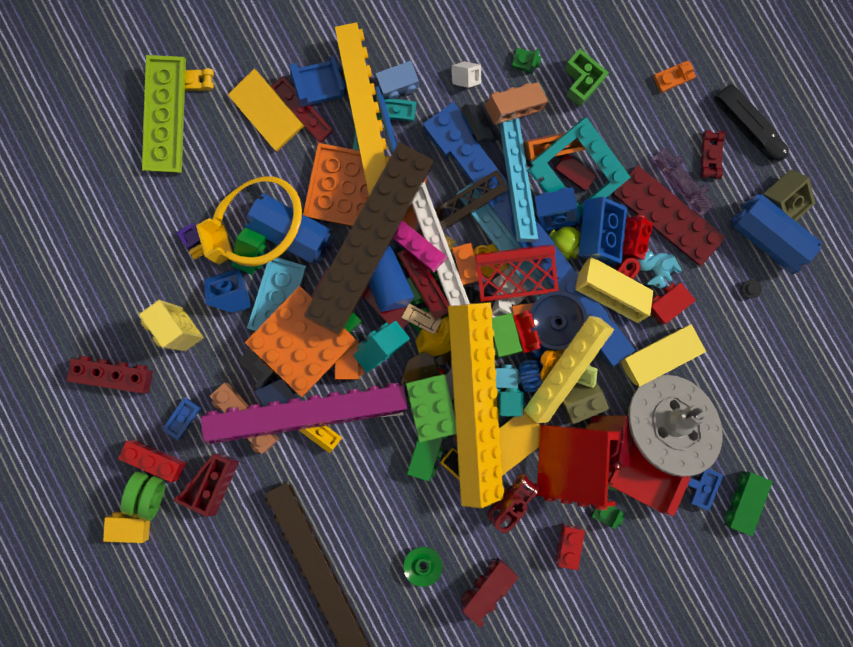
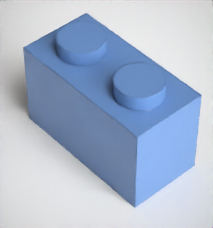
(398, 80)

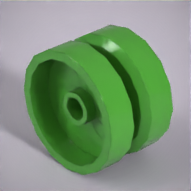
(143, 496)

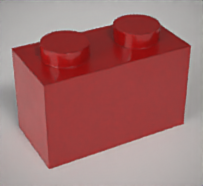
(671, 303)
(569, 546)

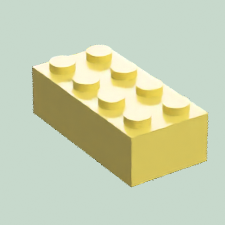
(170, 326)

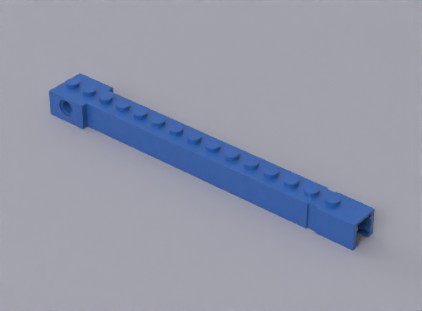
(455, 139)

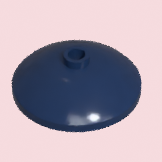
(553, 307)

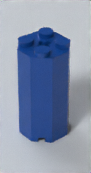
(274, 221)
(776, 233)

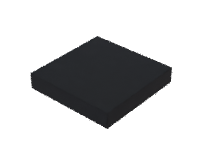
(479, 123)

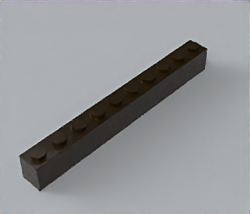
(315, 567)

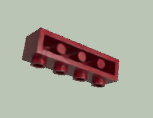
(110, 375)

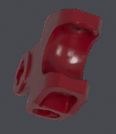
(513, 503)

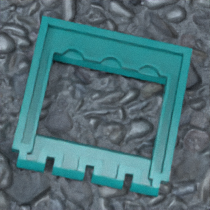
(596, 148)

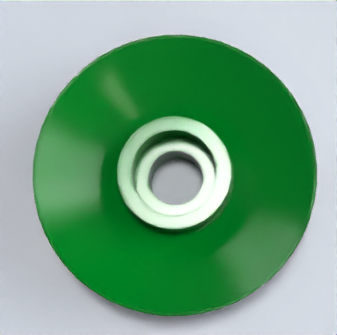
(428, 575)

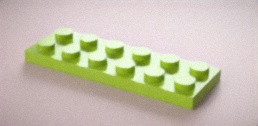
(163, 113)

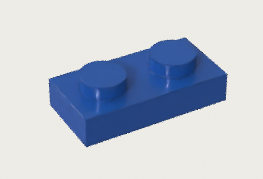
(181, 418)

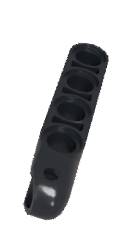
(751, 123)

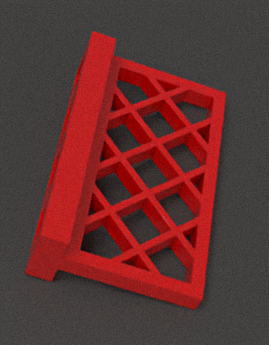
(516, 255)

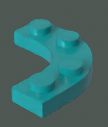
(397, 110)

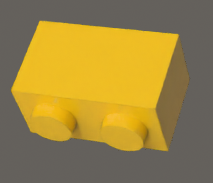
(125, 528)

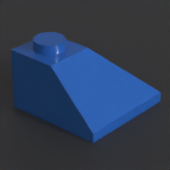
(227, 291)

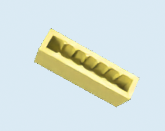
(614, 290)
(663, 355)

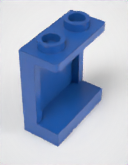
(317, 82)

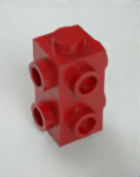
(636, 237)

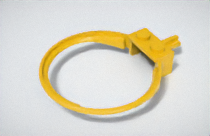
(214, 237)

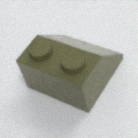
(792, 194)
(584, 403)

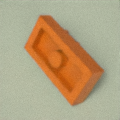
(674, 76)

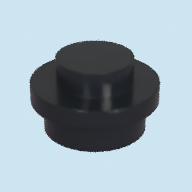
(751, 289)

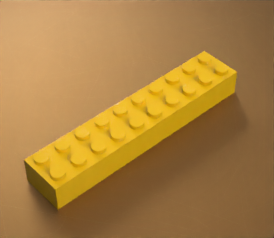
(476, 404)

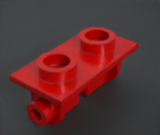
(528, 339)

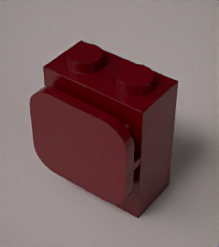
(619, 449)

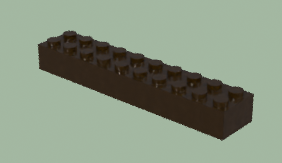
(369, 239)

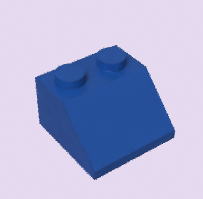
(557, 209)

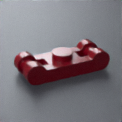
(712, 154)

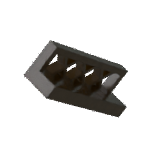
(471, 206)

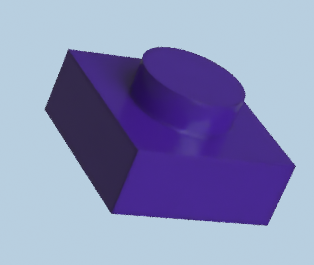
(189, 236)

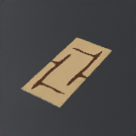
(421, 319)

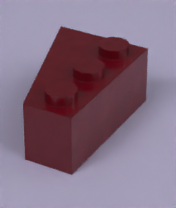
(209, 485)
(488, 591)

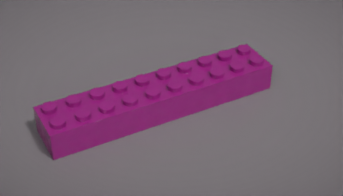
(303, 414)

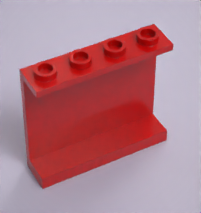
(574, 465)
(649, 484)

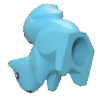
(662, 266)

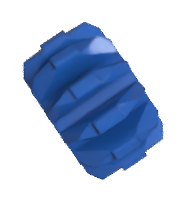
(530, 375)

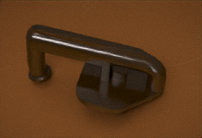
(423, 366)

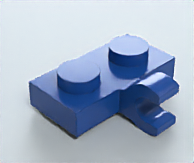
(705, 488)

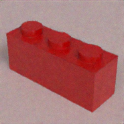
(152, 460)

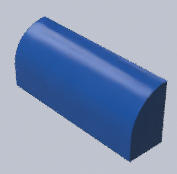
(390, 285)

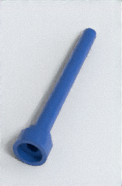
(385, 119)

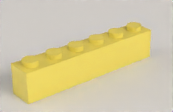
(568, 369)

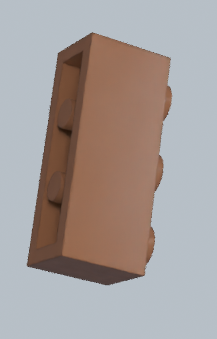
(515, 103)

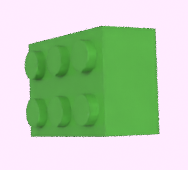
(431, 407)

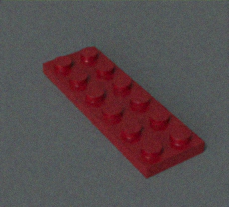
(669, 216)

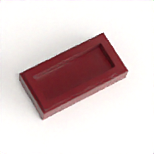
(575, 172)

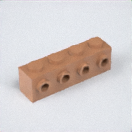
(226, 398)

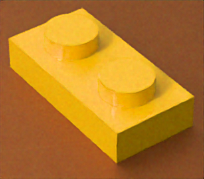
(323, 437)

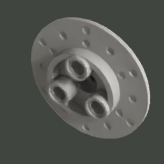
(675, 426)

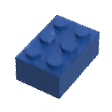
(603, 230)

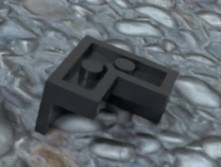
(257, 368)

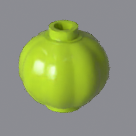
(567, 241)

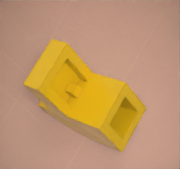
(436, 343)

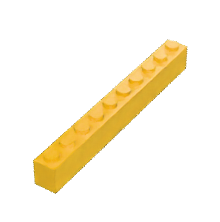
(362, 102)

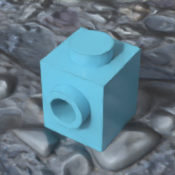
(507, 377)

